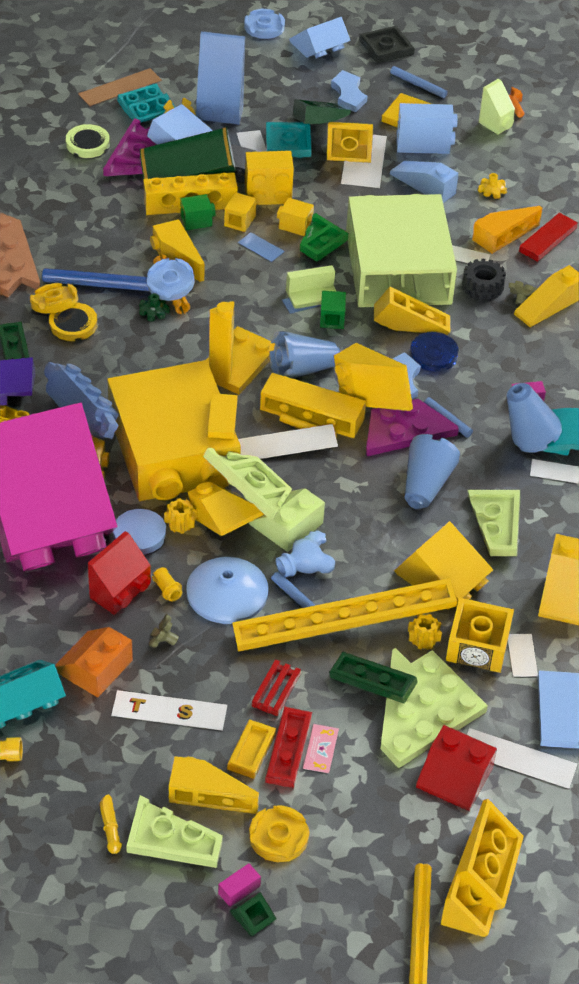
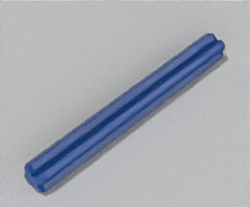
(95, 279)

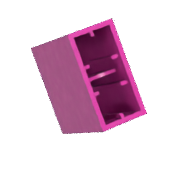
(51, 488)

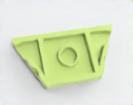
(252, 479)

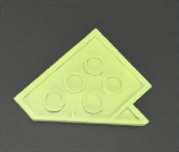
(435, 701)

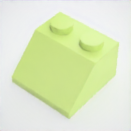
(294, 520)

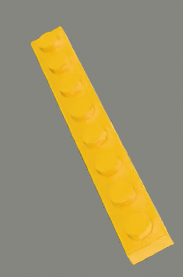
(344, 614)

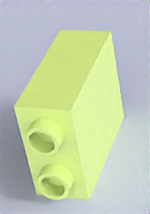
(401, 246)

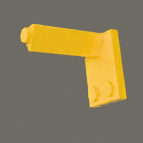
(236, 353)

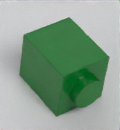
(196, 212)
(333, 309)

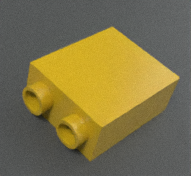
(166, 429)

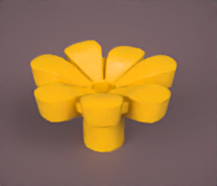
(492, 186)

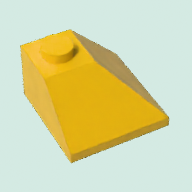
(221, 508)

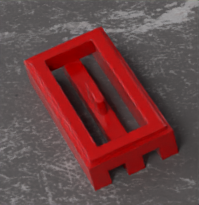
(284, 671)

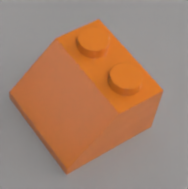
(96, 660)

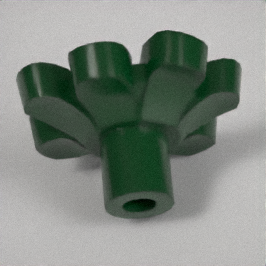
(153, 307)

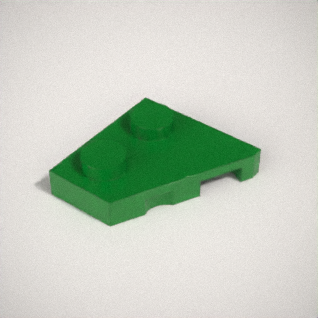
(322, 238)

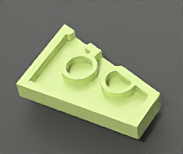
(166, 836)

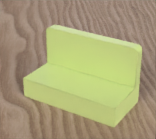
(306, 286)

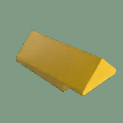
(483, 873)

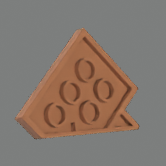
(15, 257)

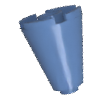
(300, 355)
(531, 419)
(428, 469)

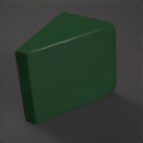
(253, 913)

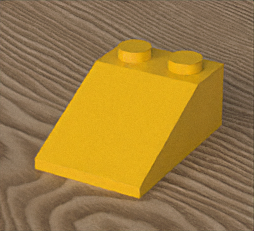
(373, 378)

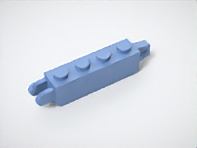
(70, 387)

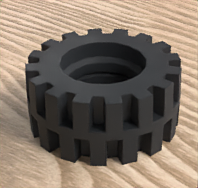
(487, 288)

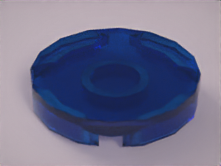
(434, 351)

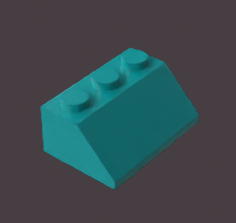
(29, 689)

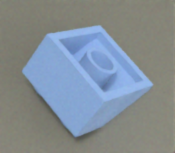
(321, 38)

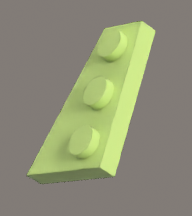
(498, 519)

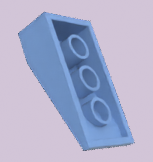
(220, 78)

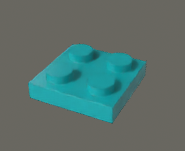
(289, 137)

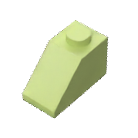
(496, 108)

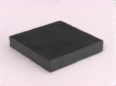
(386, 44)

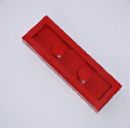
(548, 237)
(288, 747)

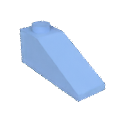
(428, 177)

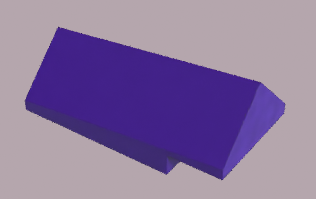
(16, 378)

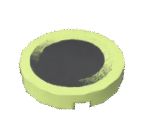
(87, 140)

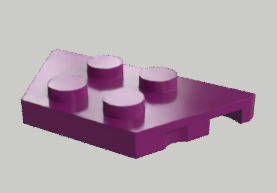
(126, 156)
(396, 428)

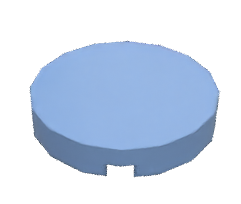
(264, 24)
(170, 279)
(144, 527)

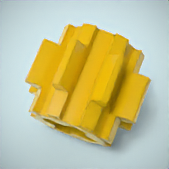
(180, 516)
(424, 631)

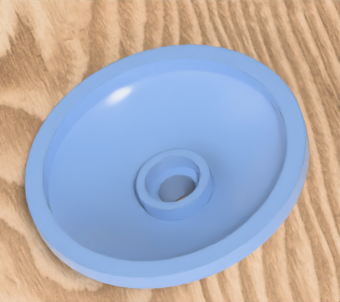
(227, 599)

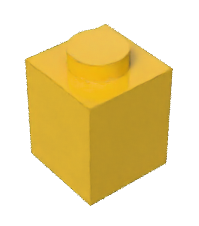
(240, 212)
(295, 216)

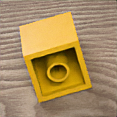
(444, 557)
(561, 586)

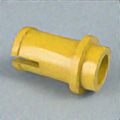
(170, 589)

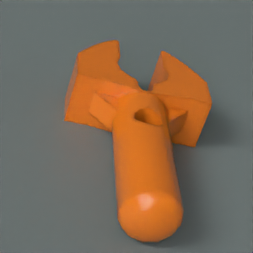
(516, 97)

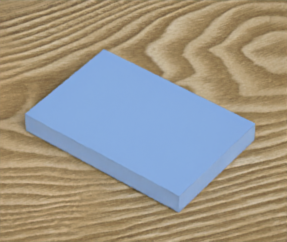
(558, 709)

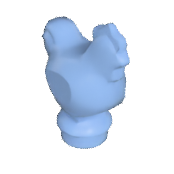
(306, 557)

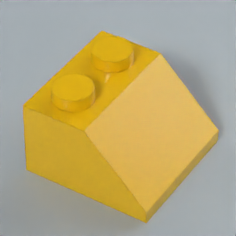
(349, 142)

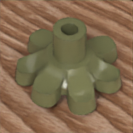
(521, 291)
(163, 633)

